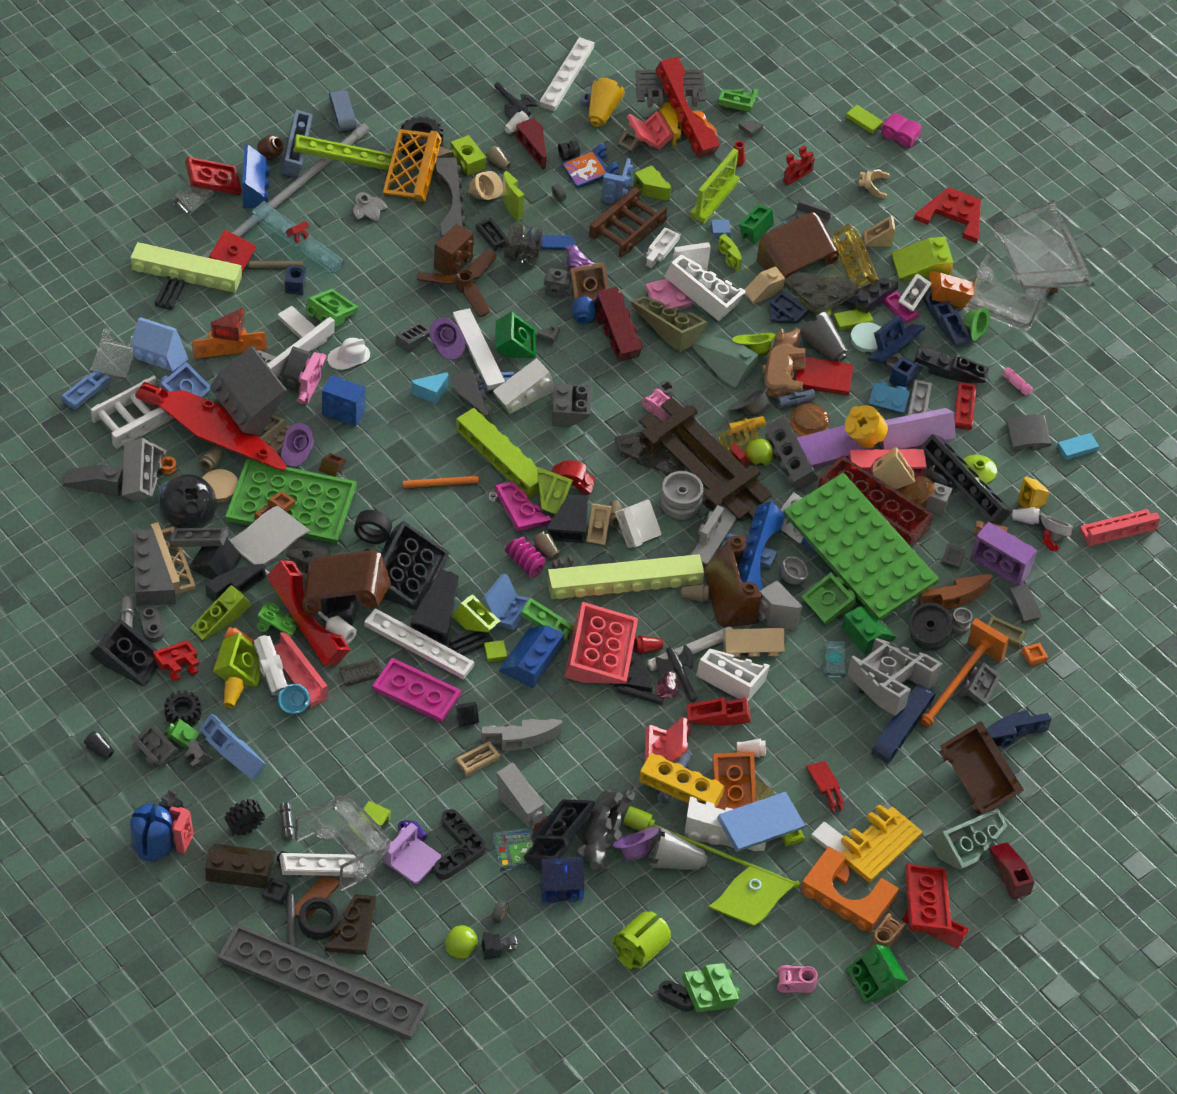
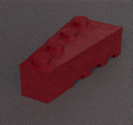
(617, 324)

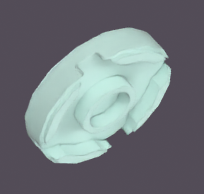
(863, 337)

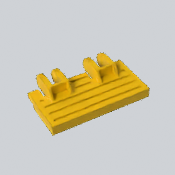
(879, 846)

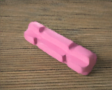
(1017, 381)

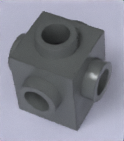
(556, 282)

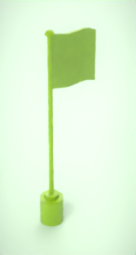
(738, 899)

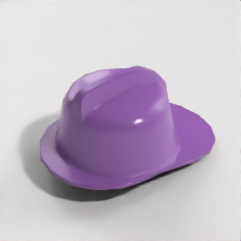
(447, 338)
(297, 444)
(637, 844)

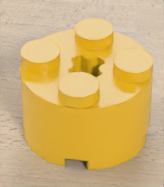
(866, 426)

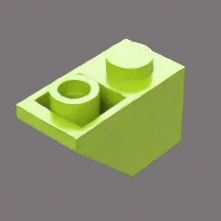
(652, 184)

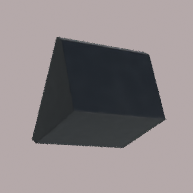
(215, 560)

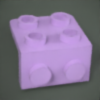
(410, 855)

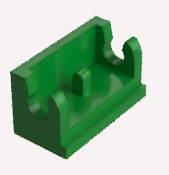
(757, 223)

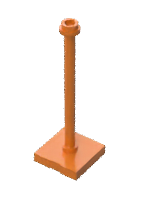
(987, 641)

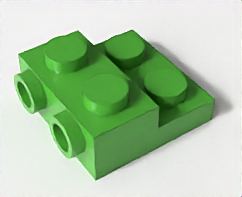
(330, 305)
(829, 598)
(711, 988)

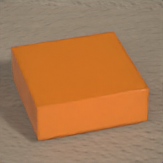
(1034, 654)

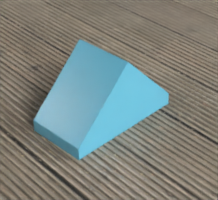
(430, 387)

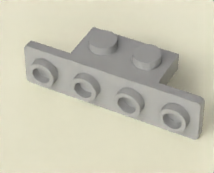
(713, 532)

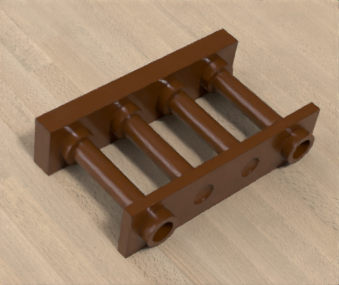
(621, 208)

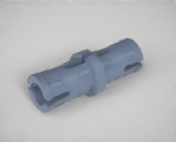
(796, 398)

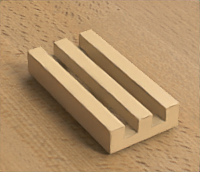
(479, 761)

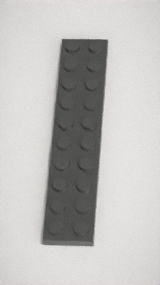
(323, 981)

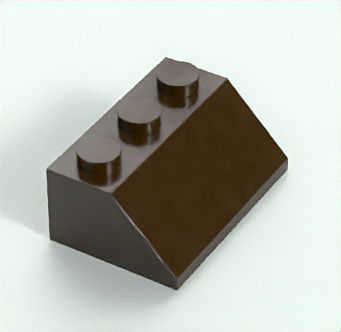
(239, 865)

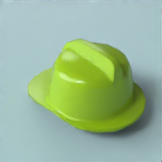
(757, 343)

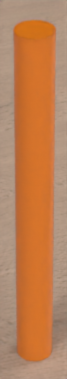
(440, 482)

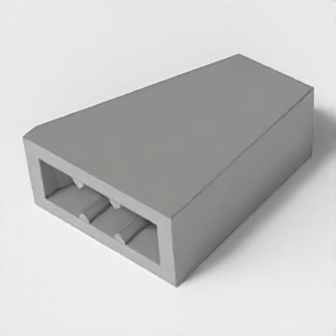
(519, 795)

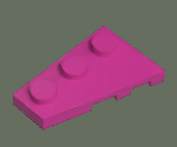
(519, 509)

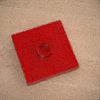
(233, 249)

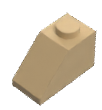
(765, 285)

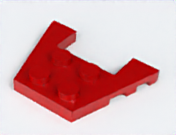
(957, 207)

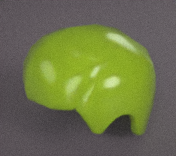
(759, 452)
(461, 942)

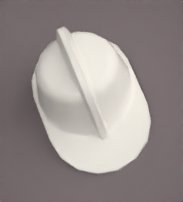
(349, 354)

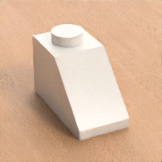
(914, 292)

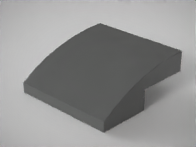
(1029, 432)

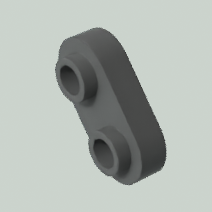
(151, 622)

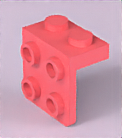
(652, 131)
(667, 743)

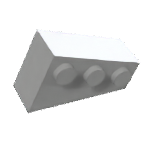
(140, 468)

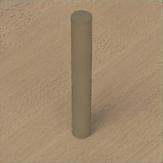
(274, 264)

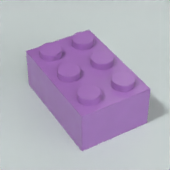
(1003, 554)

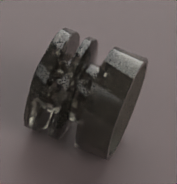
(523, 244)

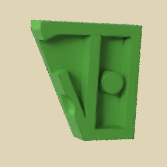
(737, 99)

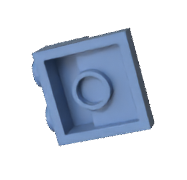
(185, 379)

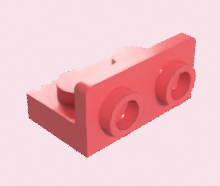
(181, 827)

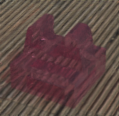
(667, 685)

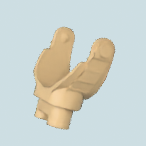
(866, 181)

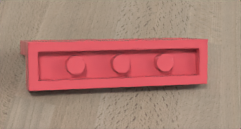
(1119, 527)
(300, 670)

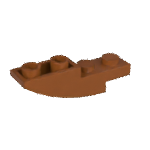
(962, 592)

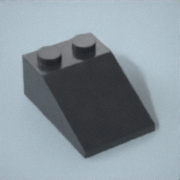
(126, 653)

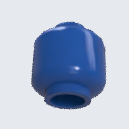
(583, 310)

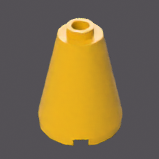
(604, 100)

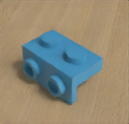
(889, 397)

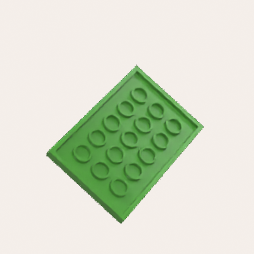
(319, 504)

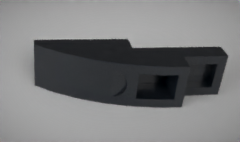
(955, 368)

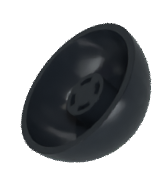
(183, 509)

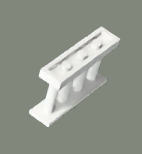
(136, 427)

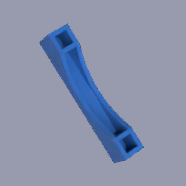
(766, 521)

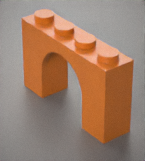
(863, 912)

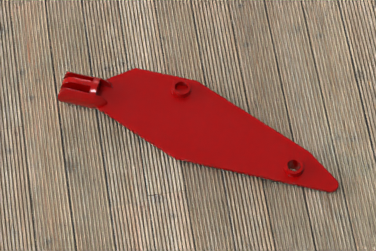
(210, 423)

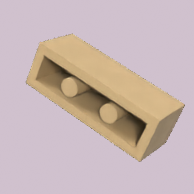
(753, 641)

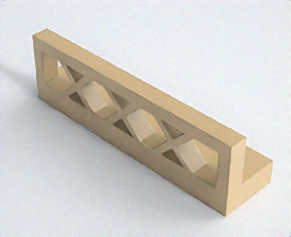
(170, 560)

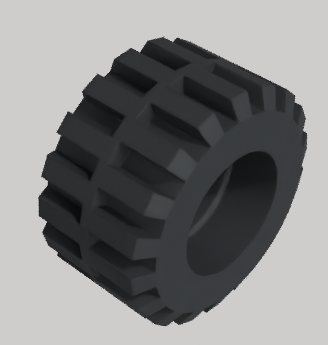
(421, 125)

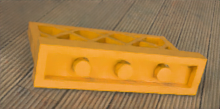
(425, 171)

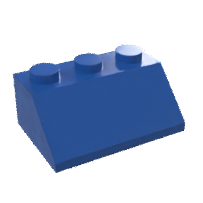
(254, 178)
(533, 655)

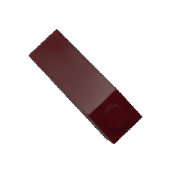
(531, 136)

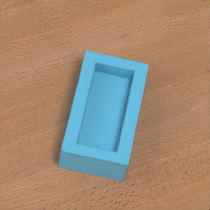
(1078, 446)

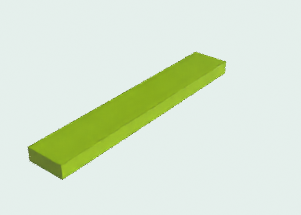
(343, 152)

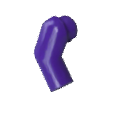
(421, 835)

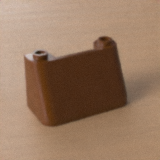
(797, 245)
(346, 575)
(732, 600)
(981, 768)

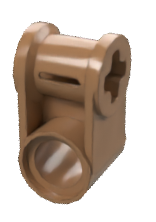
(889, 931)

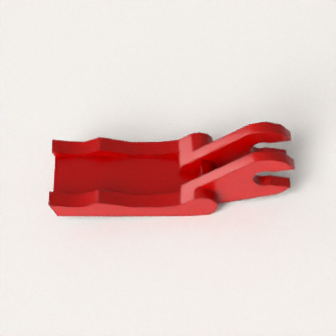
(826, 783)

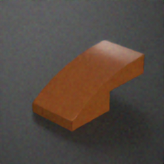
(281, 500)

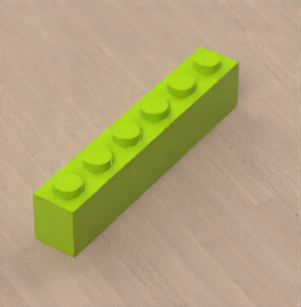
(499, 451)

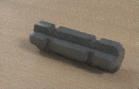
(286, 821)

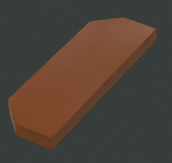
(322, 888)

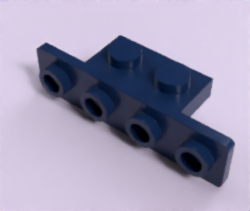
(892, 338)

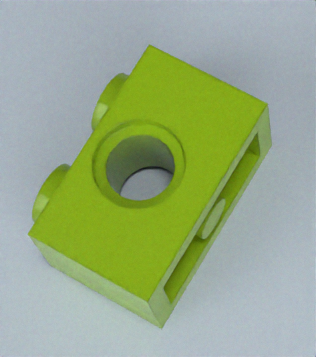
(468, 155)

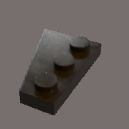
(355, 927)

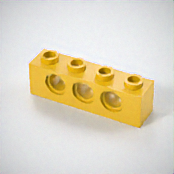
(669, 784)

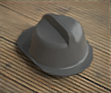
(753, 404)

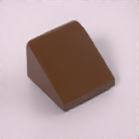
(332, 464)

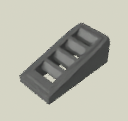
(409, 345)

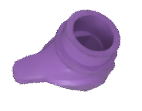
(575, 257)

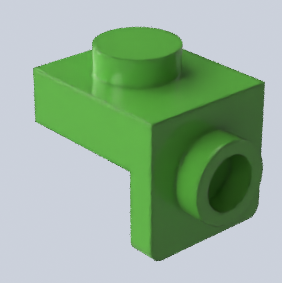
(181, 733)

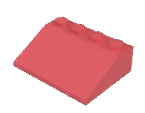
(600, 646)

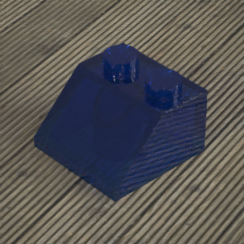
(562, 879)

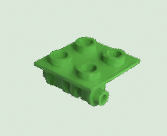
(272, 615)

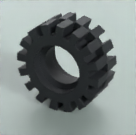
(183, 700)
(244, 817)

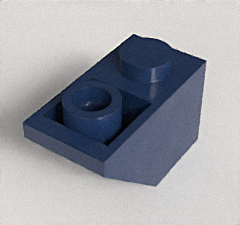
(904, 372)

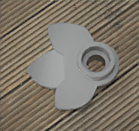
(369, 208)

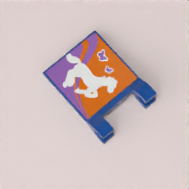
(589, 167)

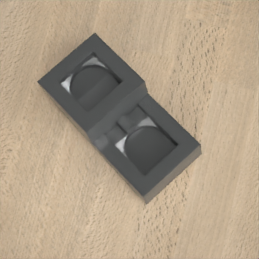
(1025, 602)

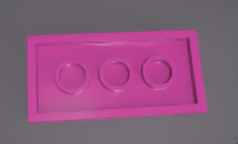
(416, 690)

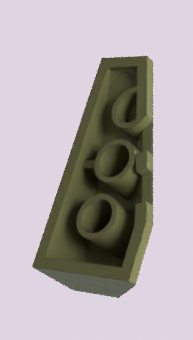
(672, 326)

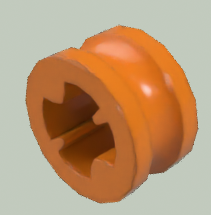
(166, 470)

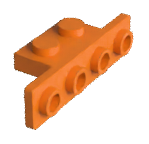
(217, 347)

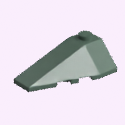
(727, 359)
(968, 841)

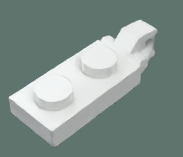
(661, 246)

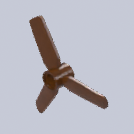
(465, 281)

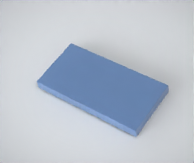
(760, 821)

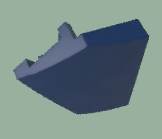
(786, 309)

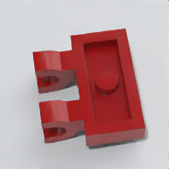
(799, 167)
(176, 654)

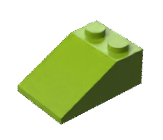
(923, 257)

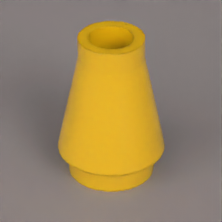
(232, 691)

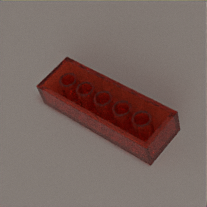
(901, 512)

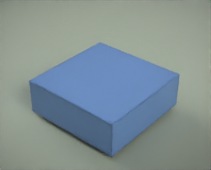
(720, 227)

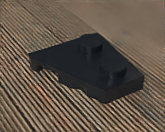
(638, 676)

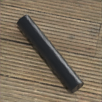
(640, 694)

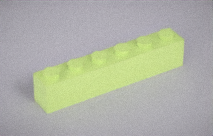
(186, 266)

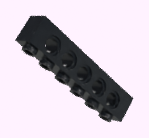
(966, 479)

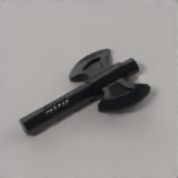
(517, 105)
(676, 663)

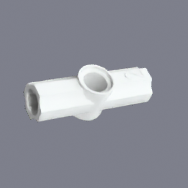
(270, 664)

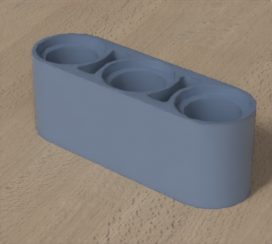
(342, 111)

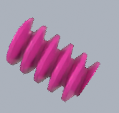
(526, 556)

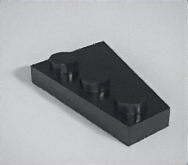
(871, 295)

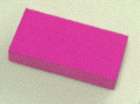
(898, 309)

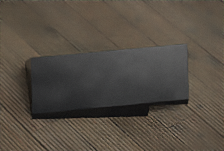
(344, 606)
(558, 831)

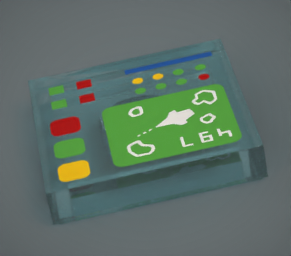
(511, 847)

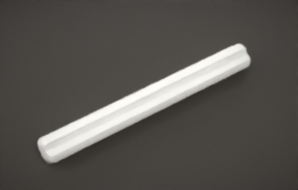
(695, 646)

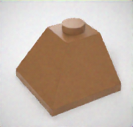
(588, 280)

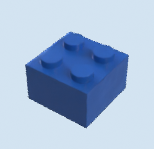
(343, 400)

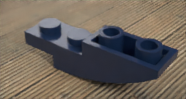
(1017, 724)

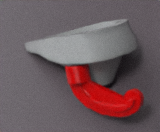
(1054, 530)

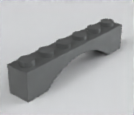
(447, 178)

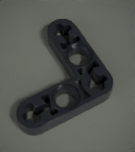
(465, 845)

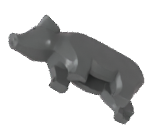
(603, 826)

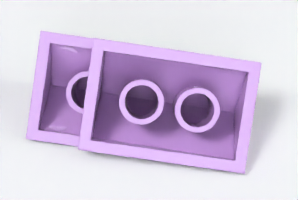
(915, 429)

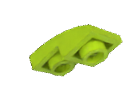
(733, 256)

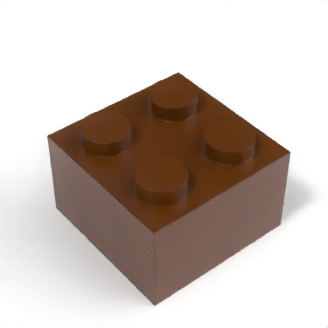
(453, 250)

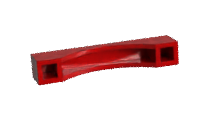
(702, 138)
(289, 585)

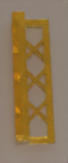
(858, 248)

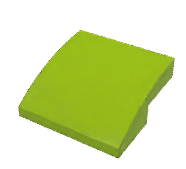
(512, 196)

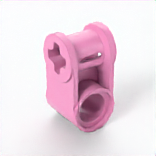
(655, 401)
(795, 979)

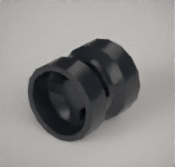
(568, 149)

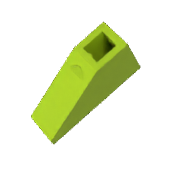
(221, 613)

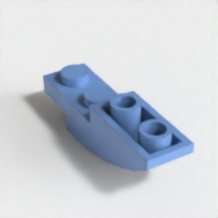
(231, 747)

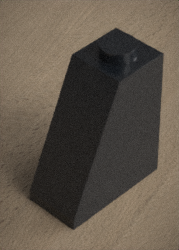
(570, 520)

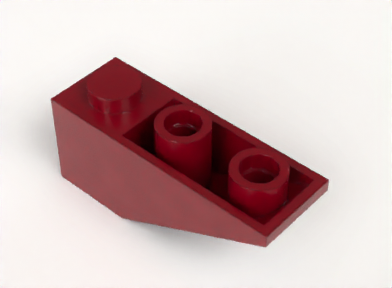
(1012, 870)

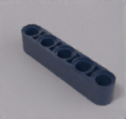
(903, 724)

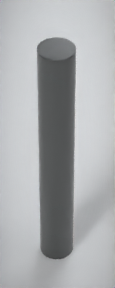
(291, 920)

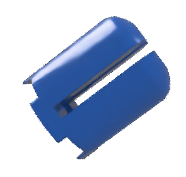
(151, 832)

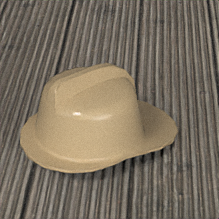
(486, 186)

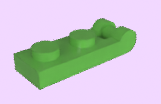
(541, 616)

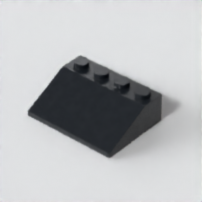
(411, 565)

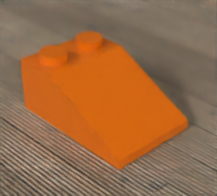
(737, 775)

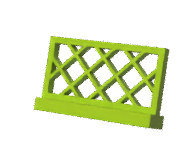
(716, 188)

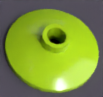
(982, 466)

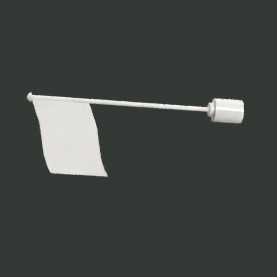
(268, 539)

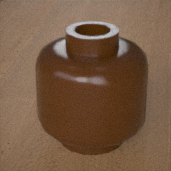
(270, 147)

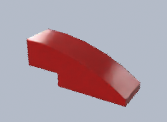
(719, 712)

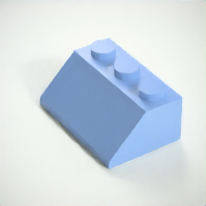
(158, 345)

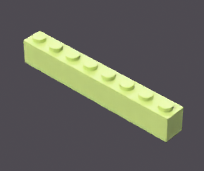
(625, 576)

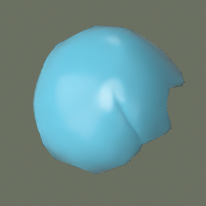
(294, 699)

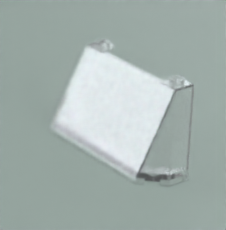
(1043, 250)

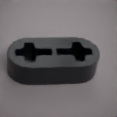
(676, 996)

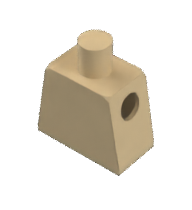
(893, 469)

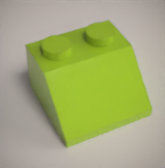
(239, 660)

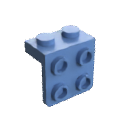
(616, 186)
(505, 603)

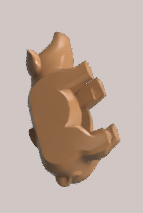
(781, 364)

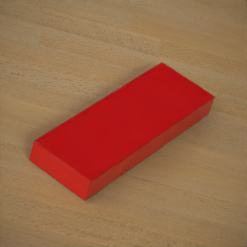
(965, 405)

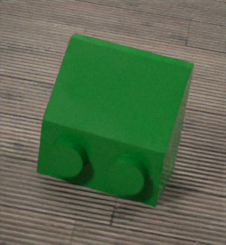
(515, 337)
(864, 628)

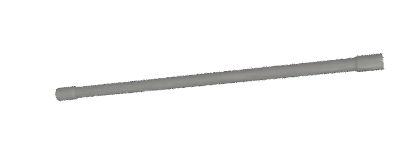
(356, 135)

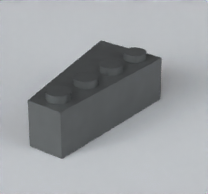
(152, 577)

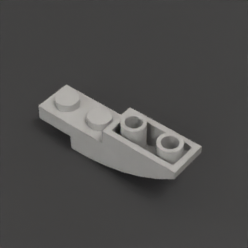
(528, 735)

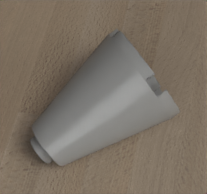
(674, 852)

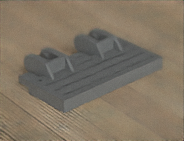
(650, 86)

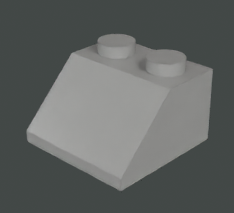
(779, 608)

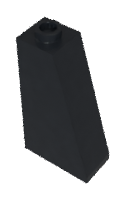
(437, 607)

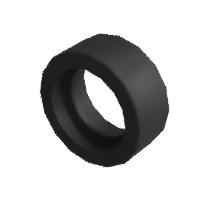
(373, 518)
(314, 903)

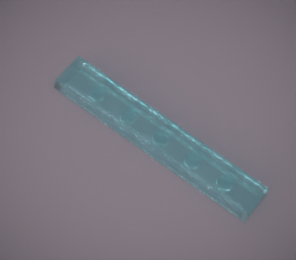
(309, 246)

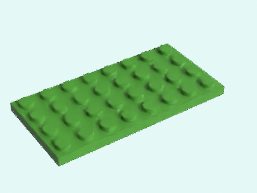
(861, 546)

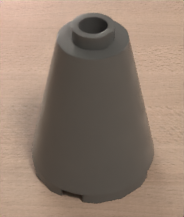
(824, 337)

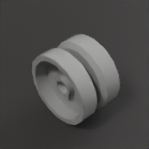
(681, 495)

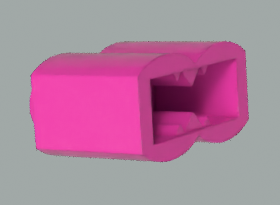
(901, 130)

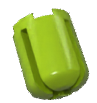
(641, 940)

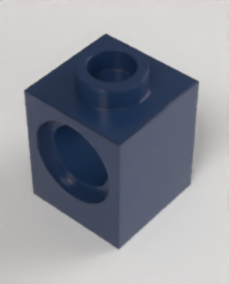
(295, 280)

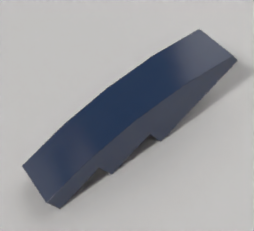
(948, 320)

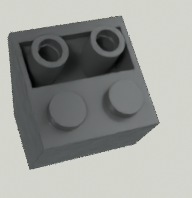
(570, 404)

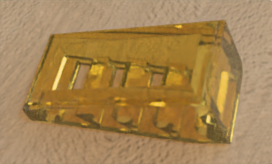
(752, 425)

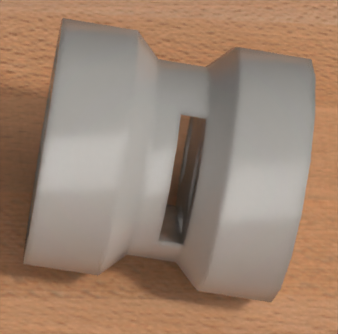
(961, 620)

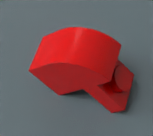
(575, 471)

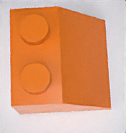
(950, 289)

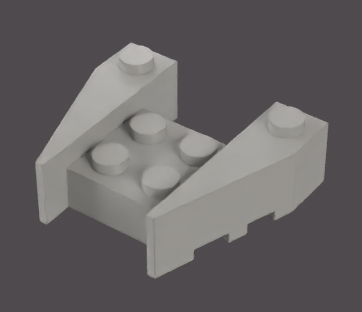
(887, 668)

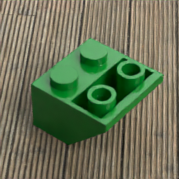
(876, 973)

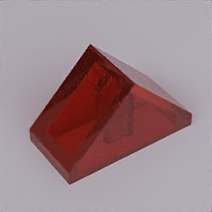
(229, 326)

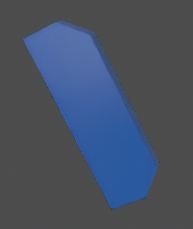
(557, 242)

